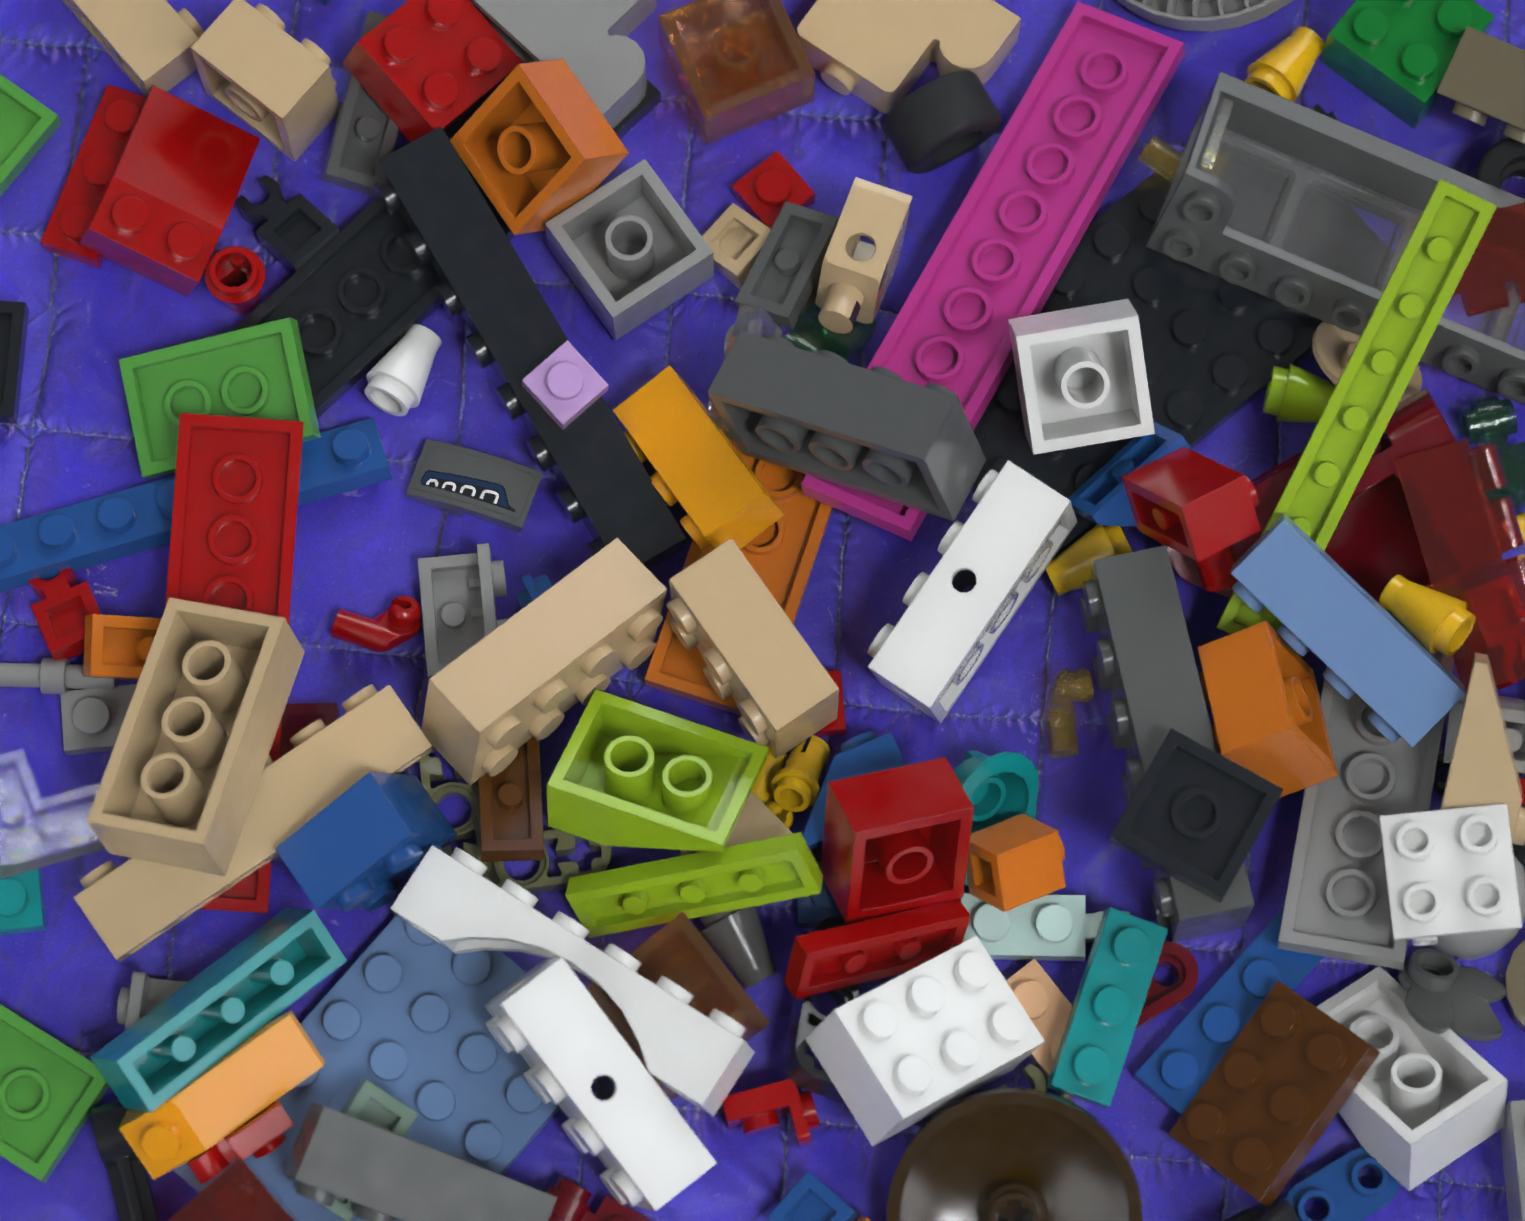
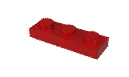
(90, 173)
(874, 948)

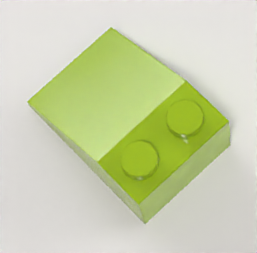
(650, 779)

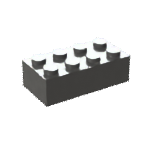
(848, 424)

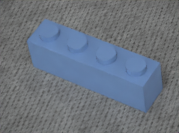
(1347, 631)

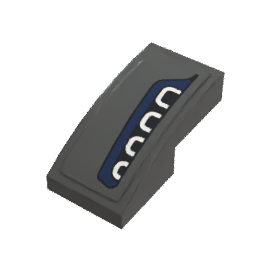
(474, 484)

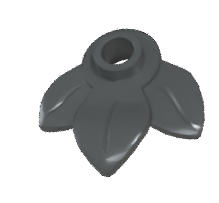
(1451, 996)

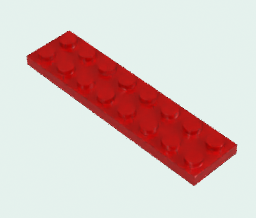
(237, 543)

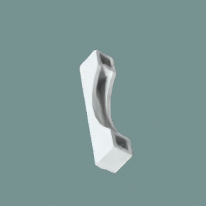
(468, 913)

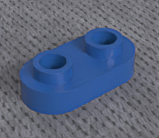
(1341, 1191)

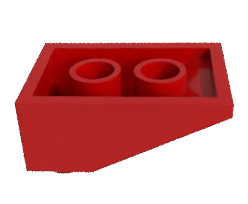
(170, 192)

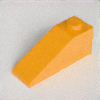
(223, 1096)

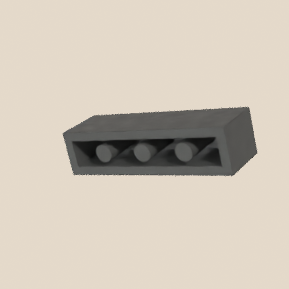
(400, 1176)

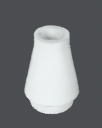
(402, 373)

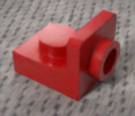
(759, 1110)

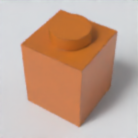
(1015, 862)

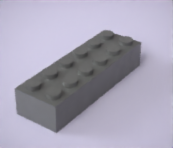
(1154, 688)

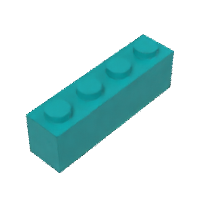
(218, 1009)

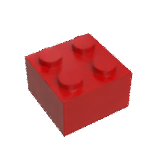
(430, 64)
(896, 839)

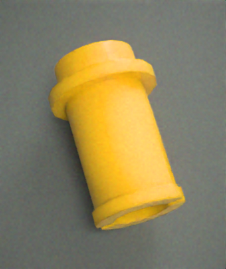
(797, 783)

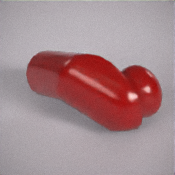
(384, 631)

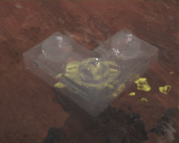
(40, 829)

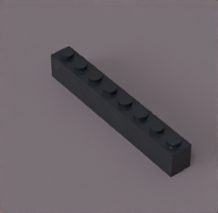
(516, 334)

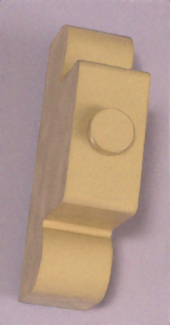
(887, 44)

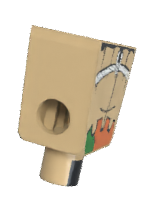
(857, 272)

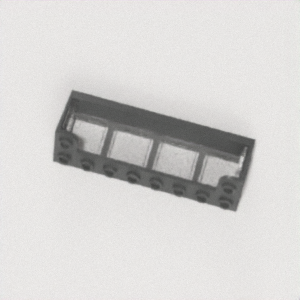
(1321, 221)

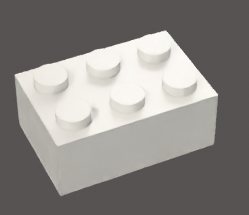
(924, 1040)

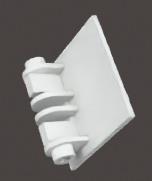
(1450, 872)

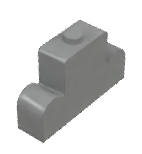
(589, 39)

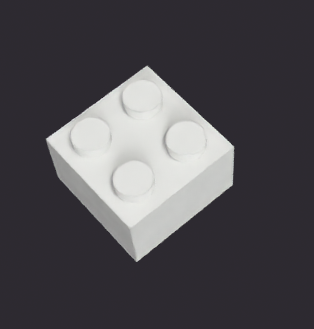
(1081, 376)

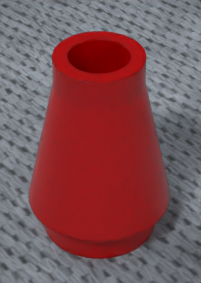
(236, 278)

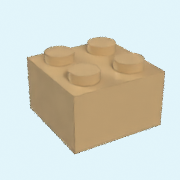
(267, 76)

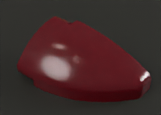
(1376, 528)

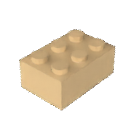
(751, 650)

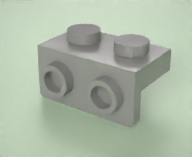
(458, 603)

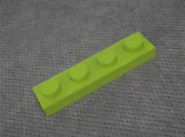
(695, 884)

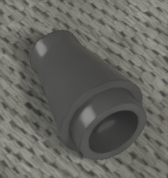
(740, 943)

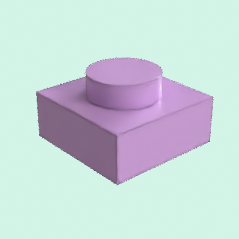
(565, 385)

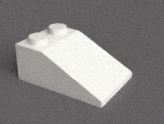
(1425, 1091)

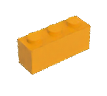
(695, 463)

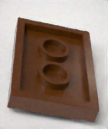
(1274, 1093)

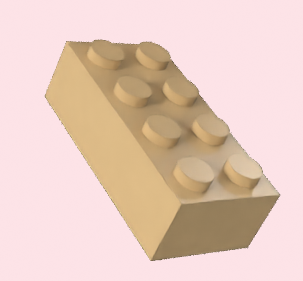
(543, 662)
(196, 736)

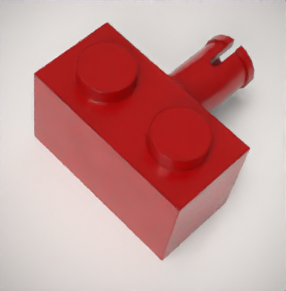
(1195, 510)

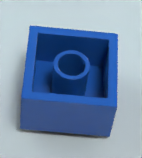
(365, 842)

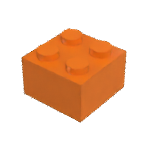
(538, 145)
(1266, 708)

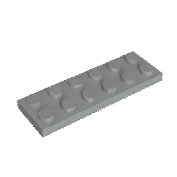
(1338, 870)

